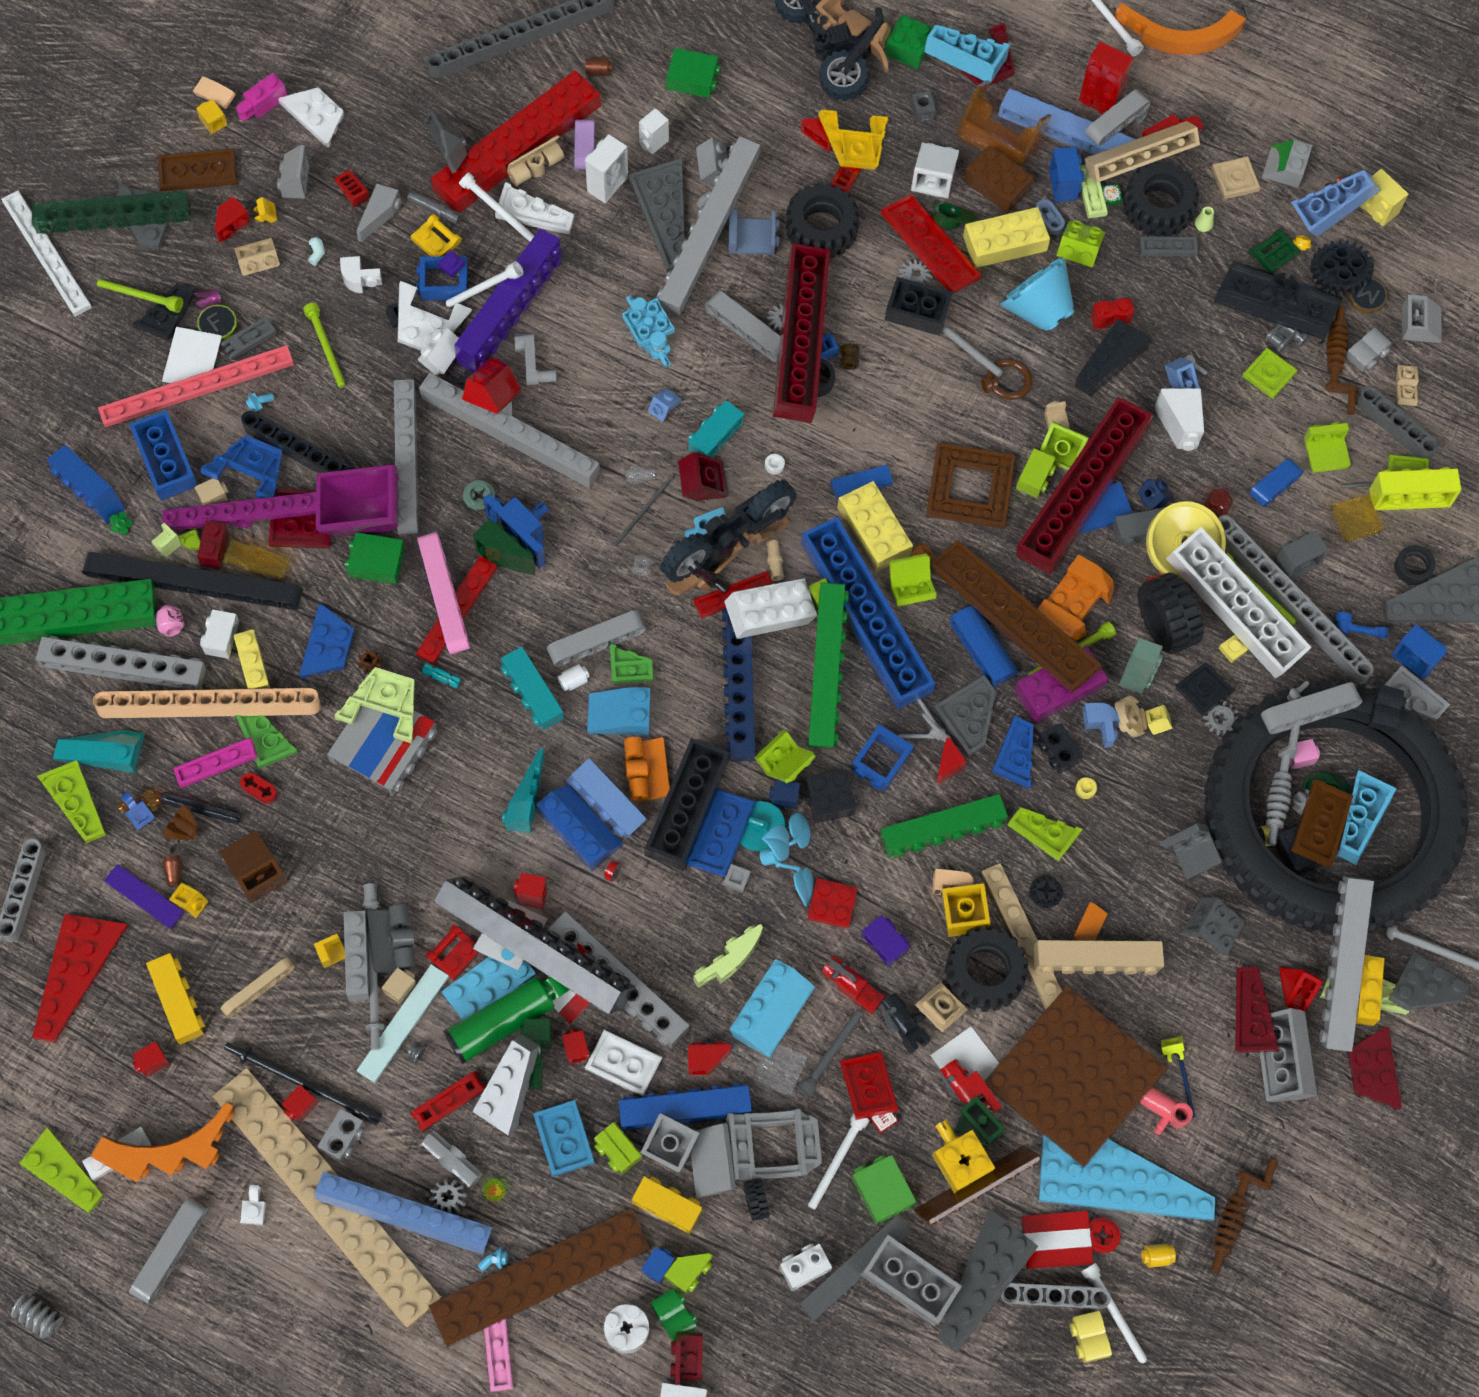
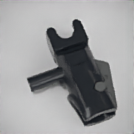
(901, 1021)

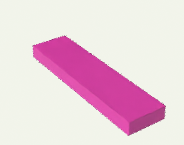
(215, 762)

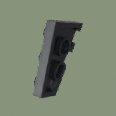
(162, 321)

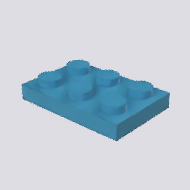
(563, 1138)

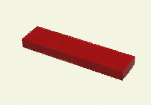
(714, 601)

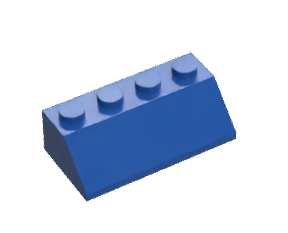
(578, 826)

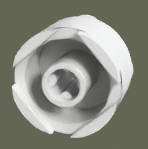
(638, 1333)

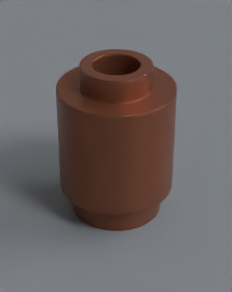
(598, 66)

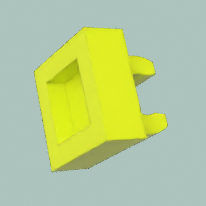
(1171, 1046)

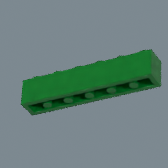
(943, 826)

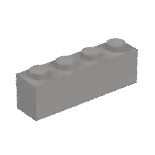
(356, 955)

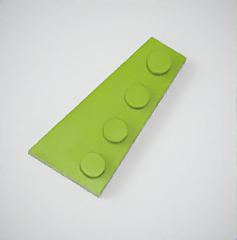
(72, 795)
(59, 1170)

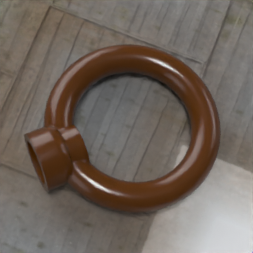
(990, 383)

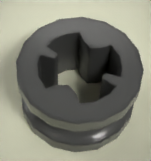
(416, 1051)

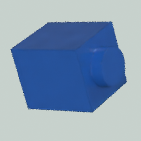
(658, 1264)

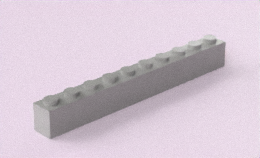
(709, 225)
(511, 432)

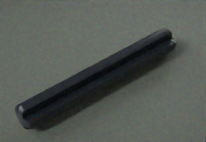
(201, 807)

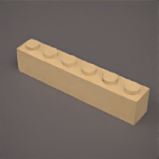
(1142, 151)
(1098, 956)

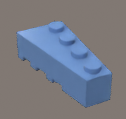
(1335, 201)
(606, 799)

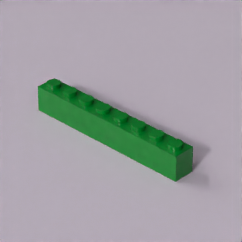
(826, 666)

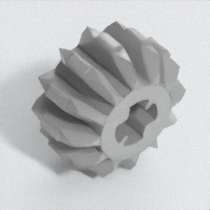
(455, 1192)

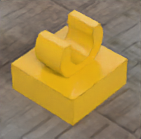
(266, 210)

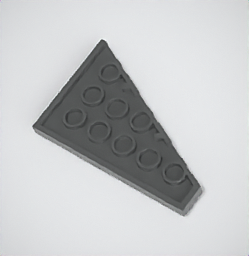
(1444, 599)

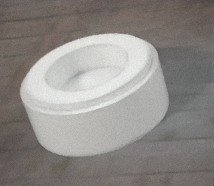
(774, 464)

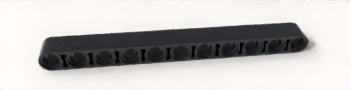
(194, 580)

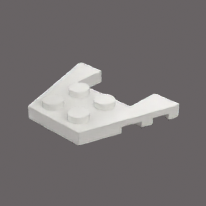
(417, 326)

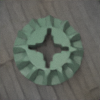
(477, 487)

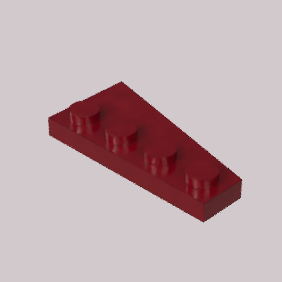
(1253, 1018)

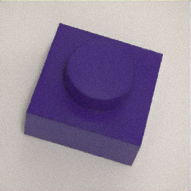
(451, 264)

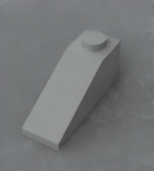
(378, 211)

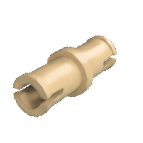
(775, 560)

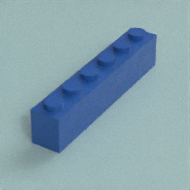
(684, 1107)

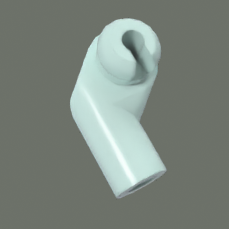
(318, 250)

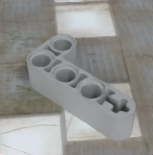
(1130, 109)

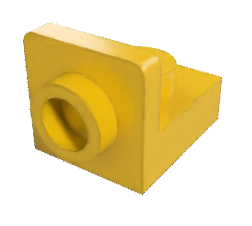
(189, 899)

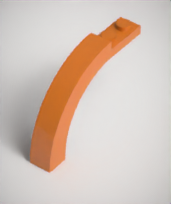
(1181, 41)

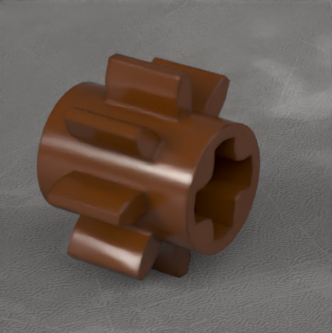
(369, 656)

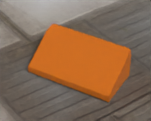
(1090, 923)

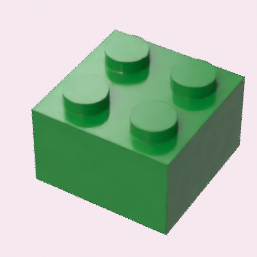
(908, 41)

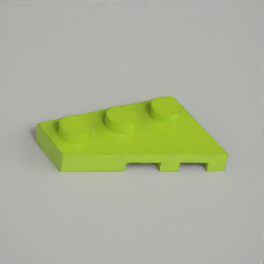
(1046, 834)

